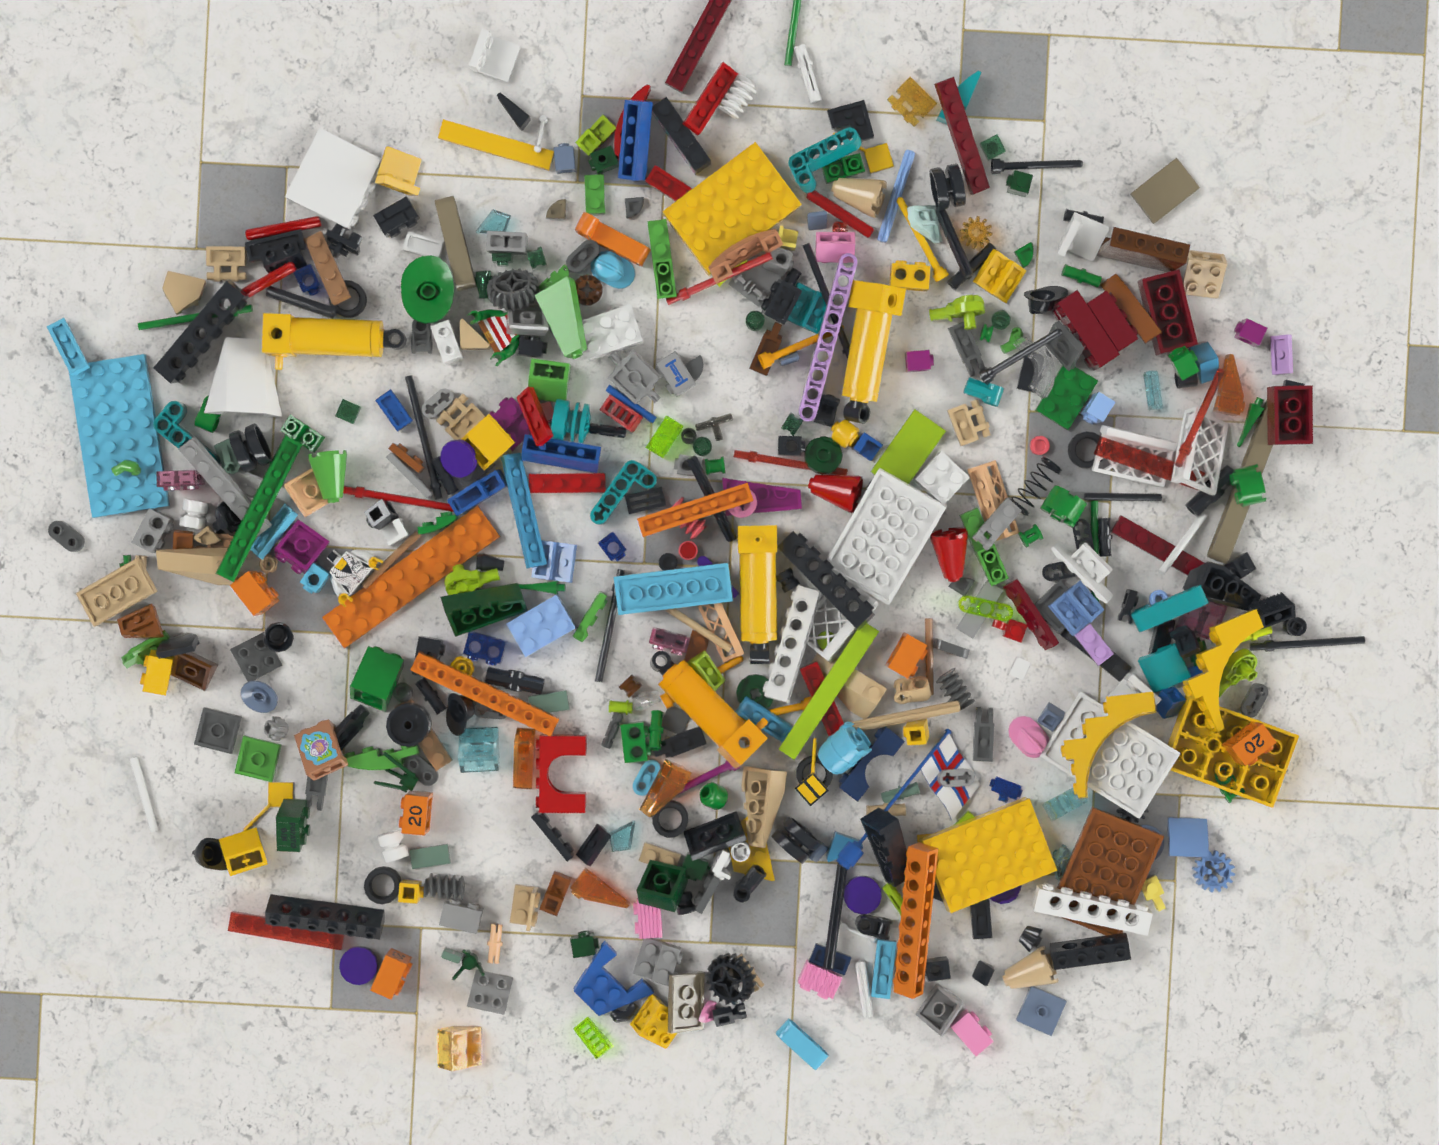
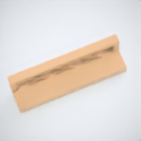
(987, 498)
(728, 628)

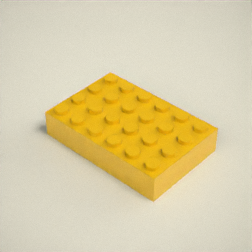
(731, 205)
(1204, 754)
(990, 854)

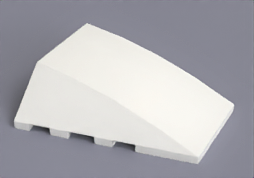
(243, 381)

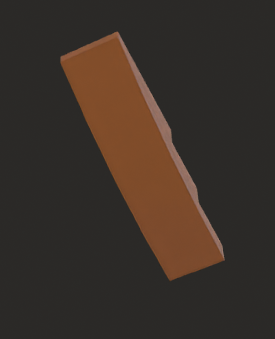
(1134, 310)

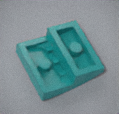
(808, 309)
(1164, 668)

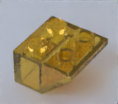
(459, 1047)

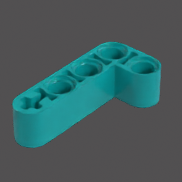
(826, 156)
(174, 427)
(619, 494)
(1169, 608)

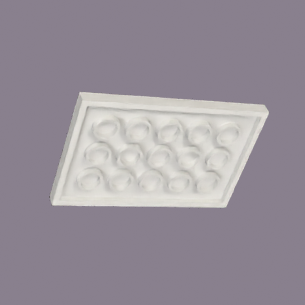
(885, 536)
(1127, 764)

